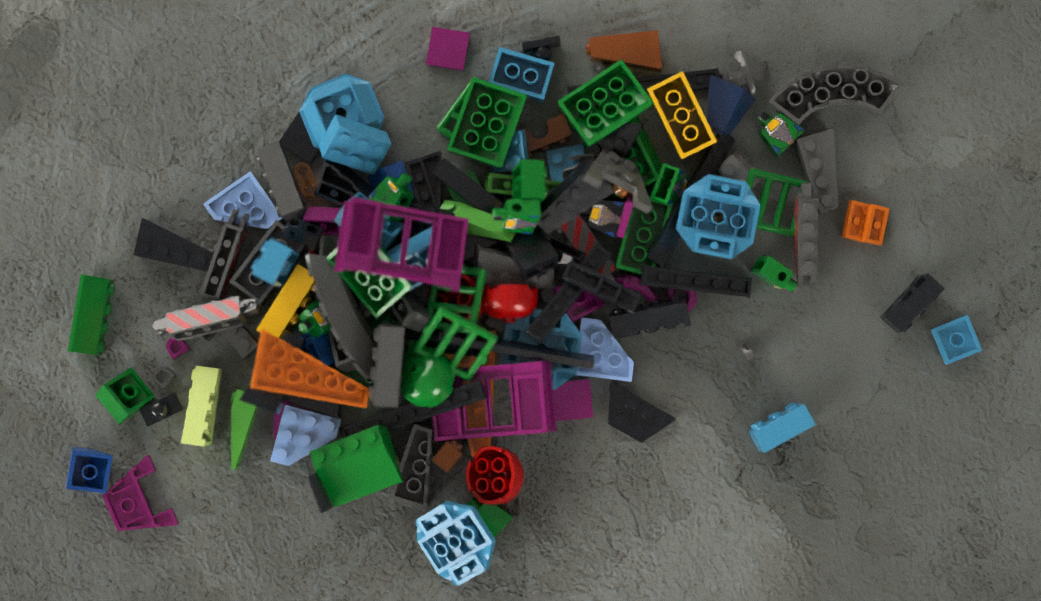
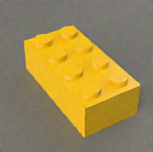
(289, 303)

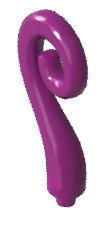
(633, 282)

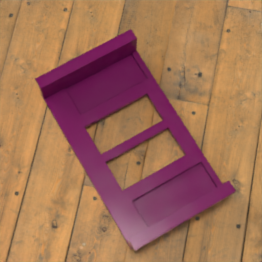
(361, 240)
(530, 398)

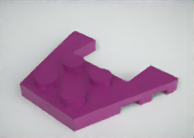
(129, 504)

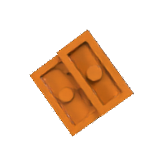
(865, 222)

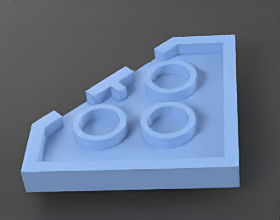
(246, 197)
(609, 356)
(301, 433)

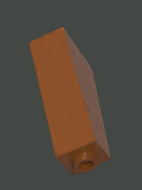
(636, 50)

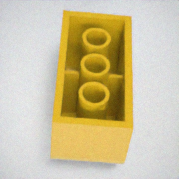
(681, 115)

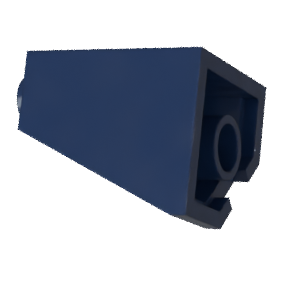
(726, 105)

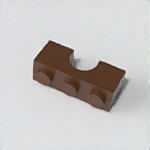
(557, 133)
(448, 454)

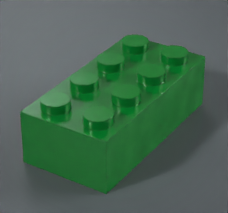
(640, 236)

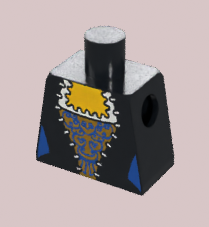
(605, 215)

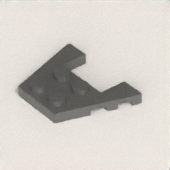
(622, 173)

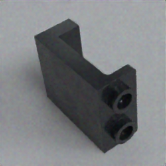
(531, 253)

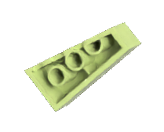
(202, 406)

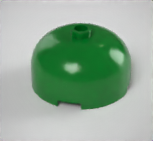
(426, 379)

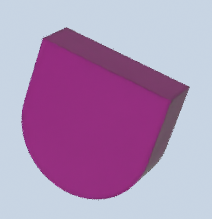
(176, 348)

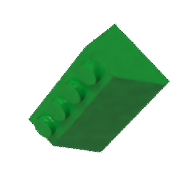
(91, 315)

